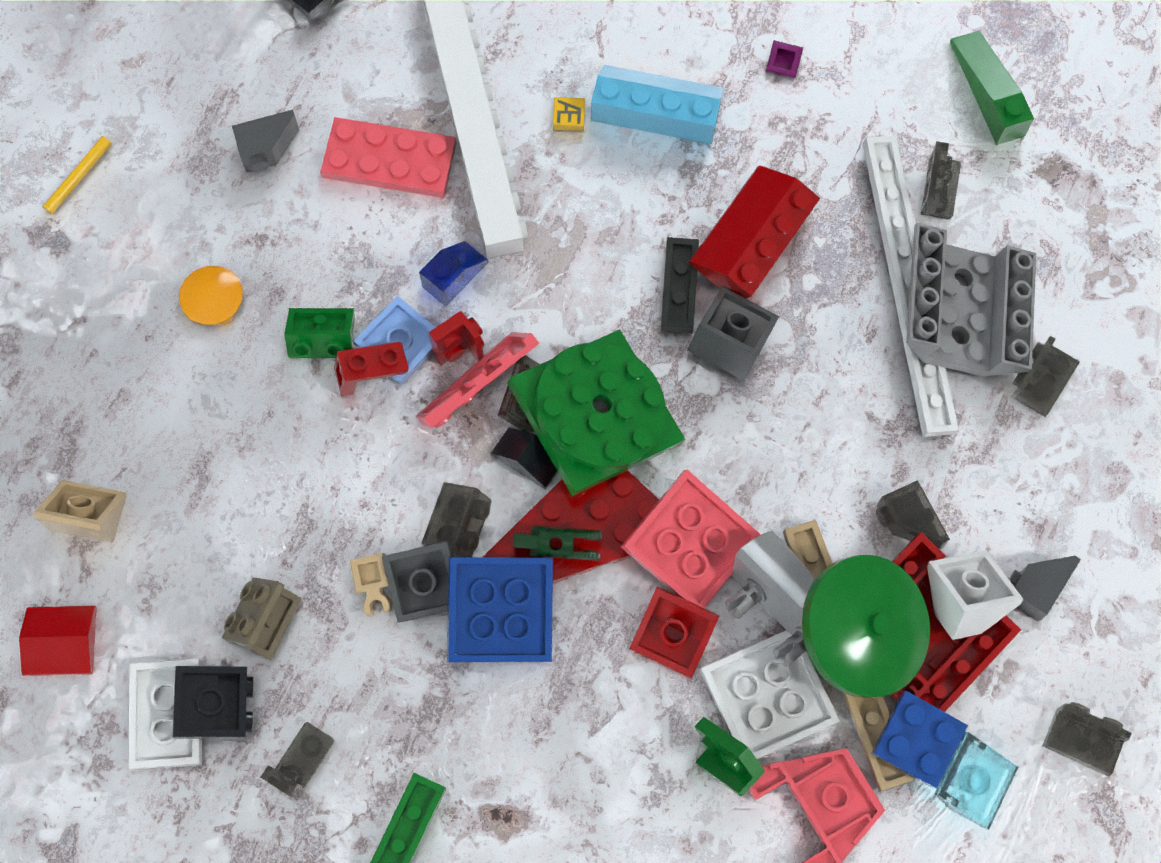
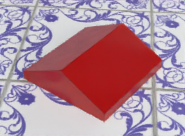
(674, 632)
(58, 640)

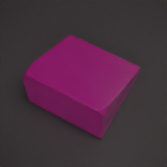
(784, 59)

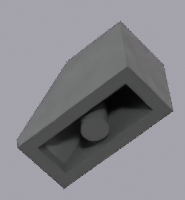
(265, 140)
(1042, 584)

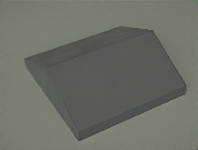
(419, 580)

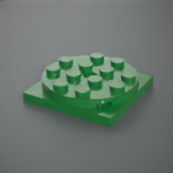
(579, 439)

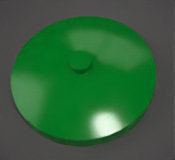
(866, 626)

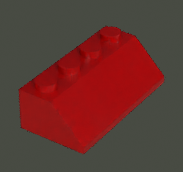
(754, 231)

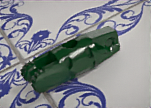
(540, 542)

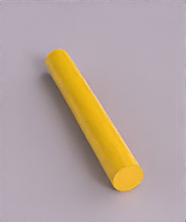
(77, 175)

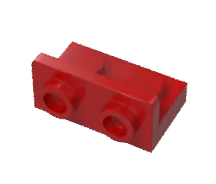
(455, 336)

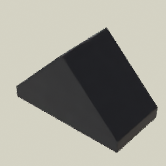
(525, 455)

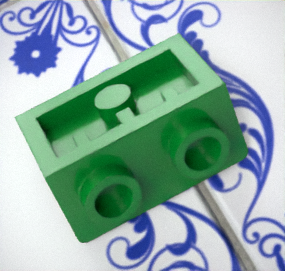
(318, 332)
(727, 758)

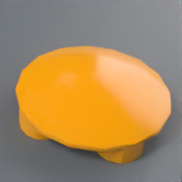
(211, 295)

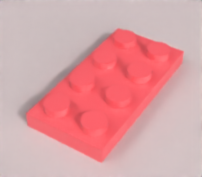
(388, 157)

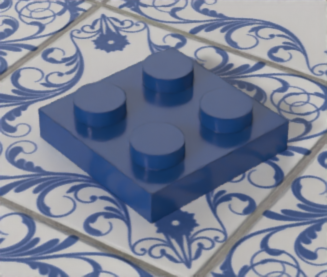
(919, 739)

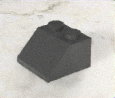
(732, 333)

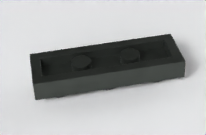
(679, 286)

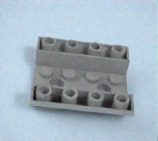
(989, 312)

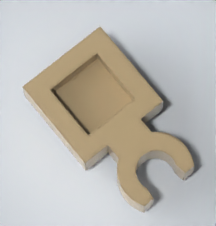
(371, 578)

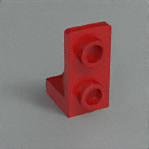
(368, 364)

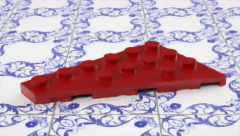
(611, 506)

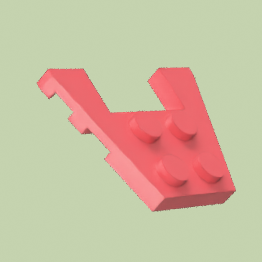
(831, 796)

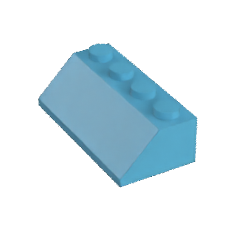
(656, 104)

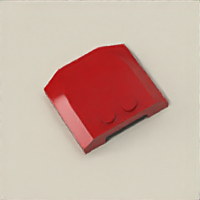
(949, 663)

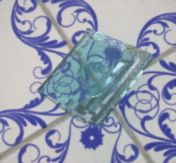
(976, 781)

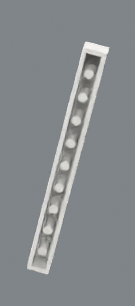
(476, 126)

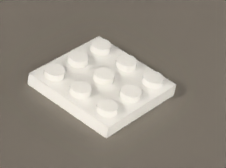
(767, 702)

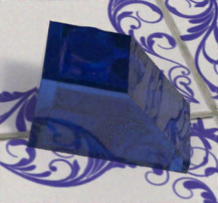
(451, 271)

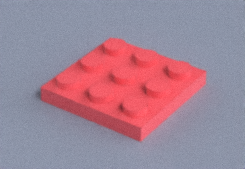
(690, 540)

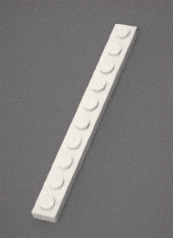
(897, 233)

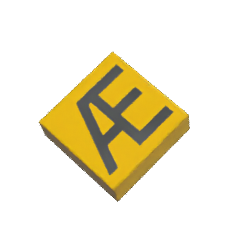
(569, 114)

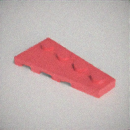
(477, 377)

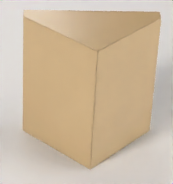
(82, 510)

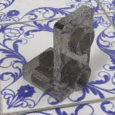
(299, 761)

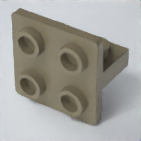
(261, 616)

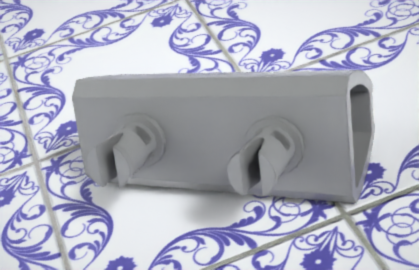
(778, 583)

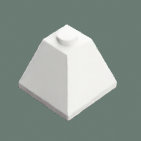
(970, 593)

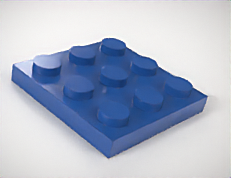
(499, 609)

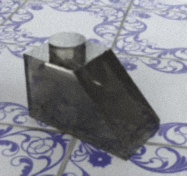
(909, 513)

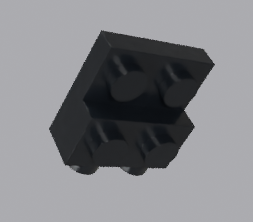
(212, 703)

